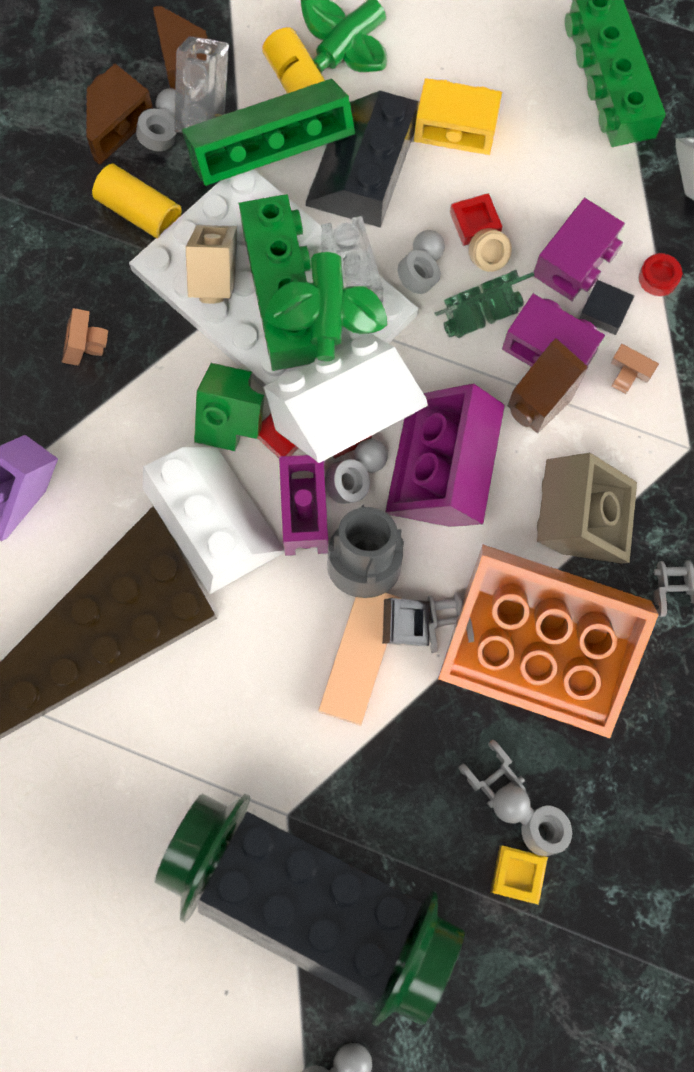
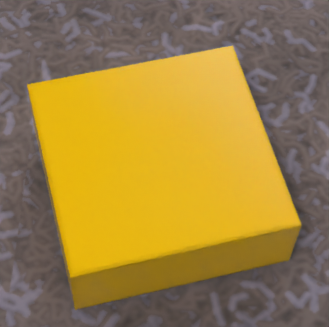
(519, 874)

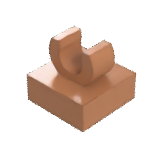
(82, 338)
(632, 365)

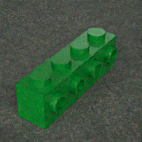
(615, 70)
(269, 131)
(276, 260)

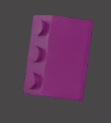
(447, 458)

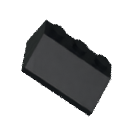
(363, 169)

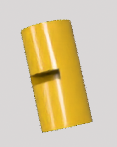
(290, 60)
(135, 200)

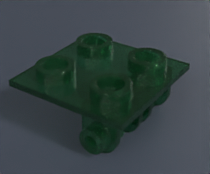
(496, 303)

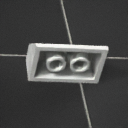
(344, 399)
(209, 515)

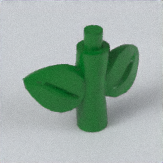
(346, 35)
(326, 306)

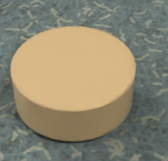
(490, 250)

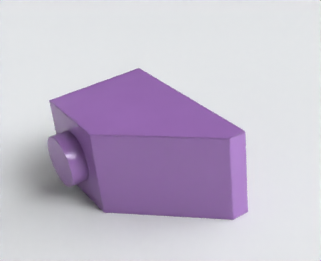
(23, 480)

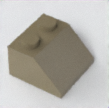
(587, 509)

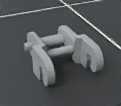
(662, 573)
(456, 603)
(503, 769)

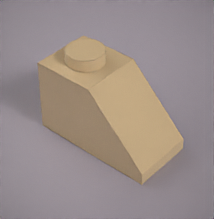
(211, 263)

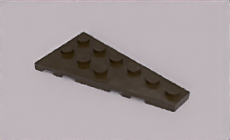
(109, 621)

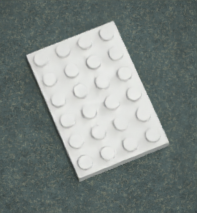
(236, 321)

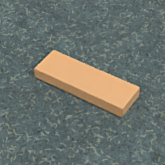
(356, 662)

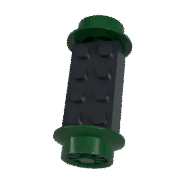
(311, 909)

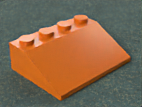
(548, 641)

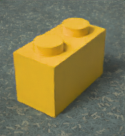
(457, 116)

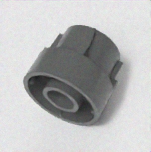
(365, 553)

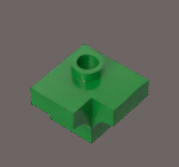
(227, 407)

